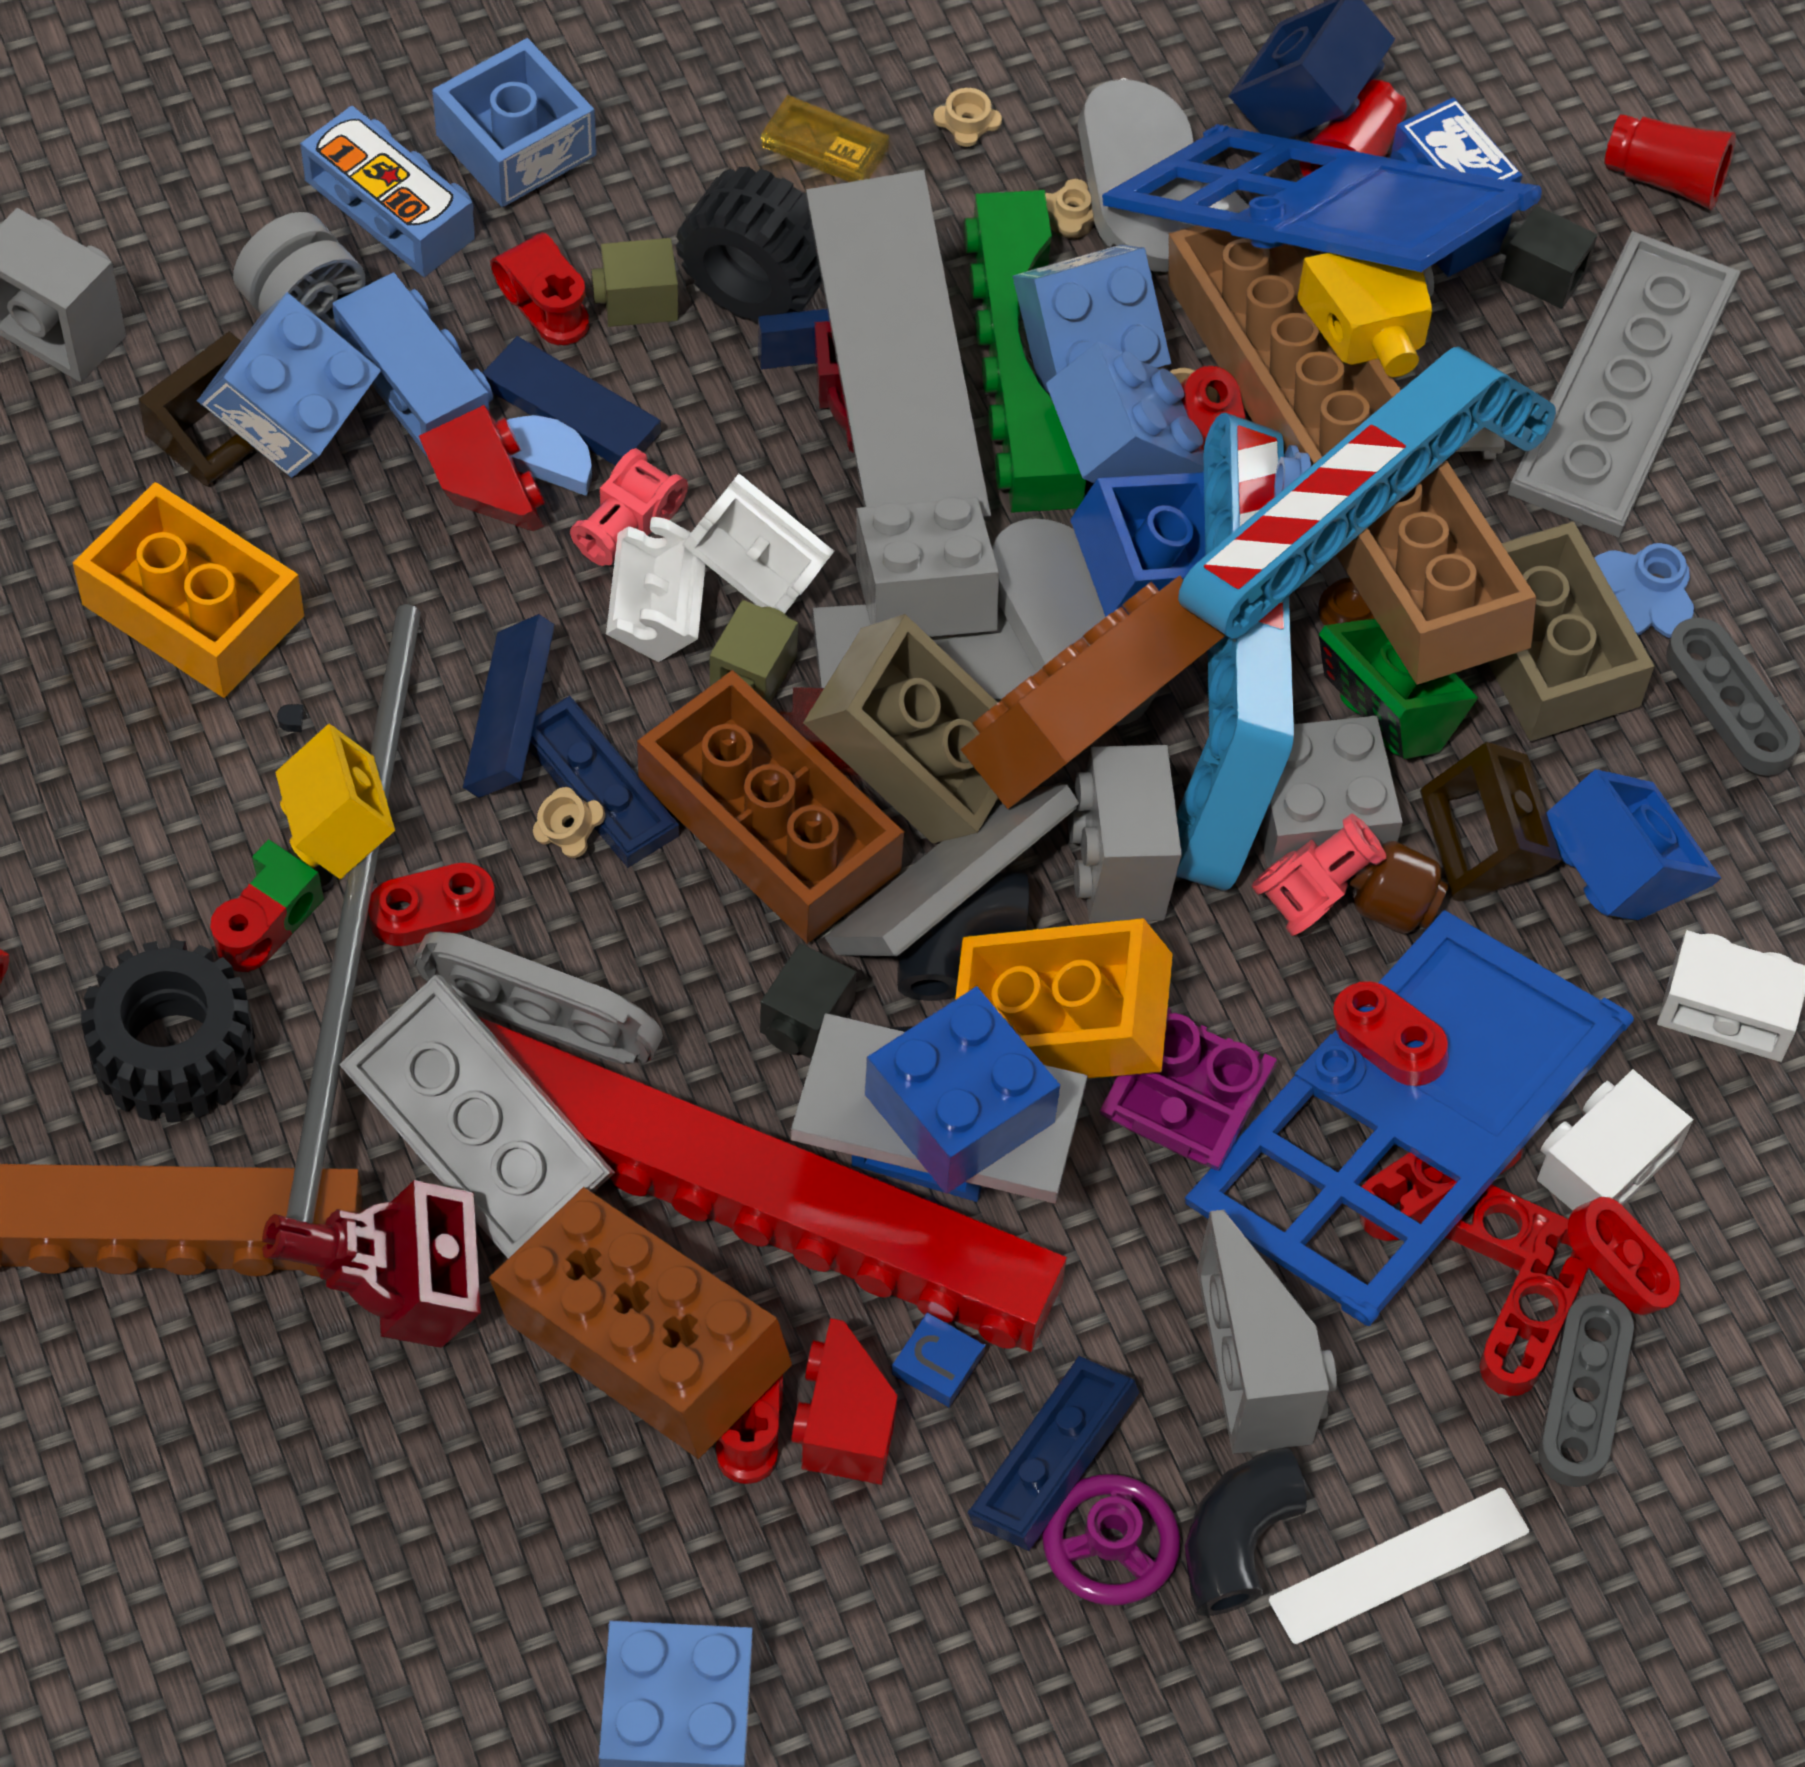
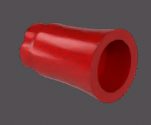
(1369, 127)
(1672, 157)

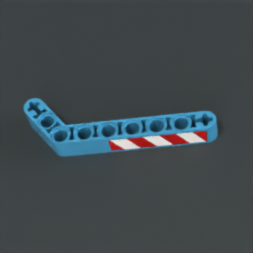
(1357, 485)
(1246, 677)

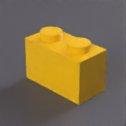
(334, 802)

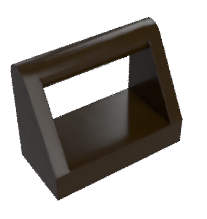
(174, 407)
(1514, 814)

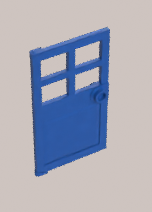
(1348, 207)
(1513, 1057)

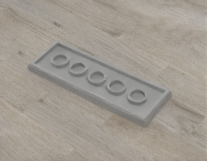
(895, 341)
(1625, 383)

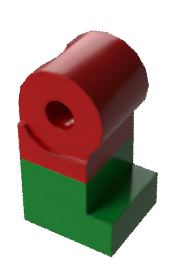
(267, 911)

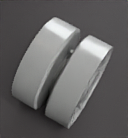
(298, 258)

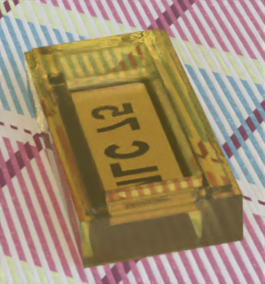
(824, 140)

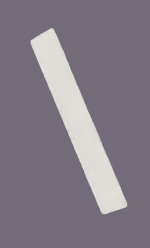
(1398, 1565)

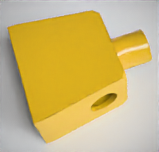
(1367, 310)

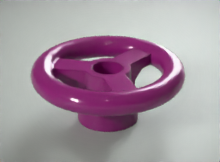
(1124, 1516)

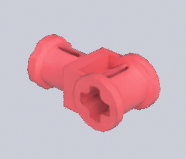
(628, 499)
(1315, 877)

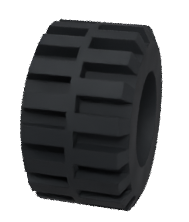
(751, 245)
(160, 986)

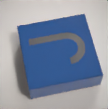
(938, 1359)

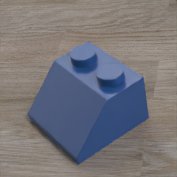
(1628, 846)

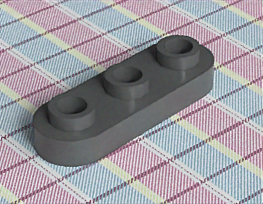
(1730, 676)
(1591, 1366)

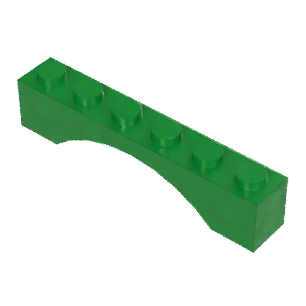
(1037, 463)

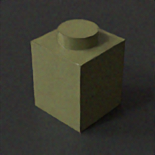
(637, 282)
(758, 647)

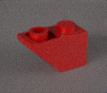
(478, 471)
(851, 1410)

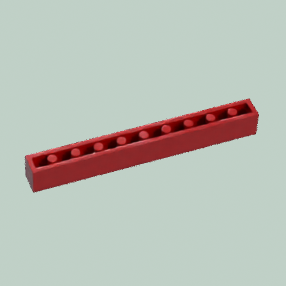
(800, 1201)

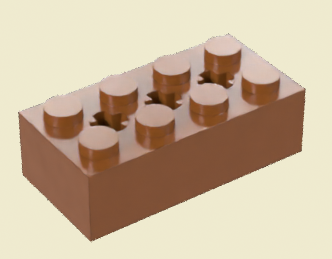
(1086, 690)
(770, 806)
(641, 1322)

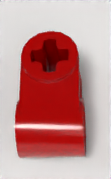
(543, 289)
(756, 1459)

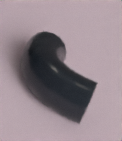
(931, 964)
(1229, 1527)

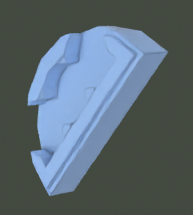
(552, 452)

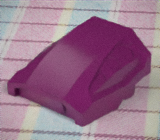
(1188, 1103)

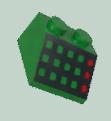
(1376, 683)

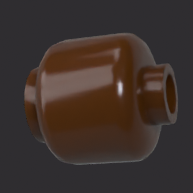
(1400, 890)

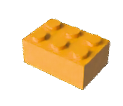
(189, 589)
(1078, 993)

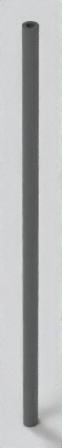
(350, 934)

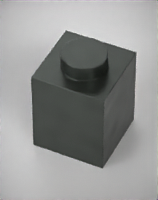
(1547, 256)
(800, 998)

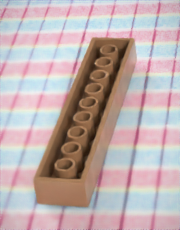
(1431, 559)

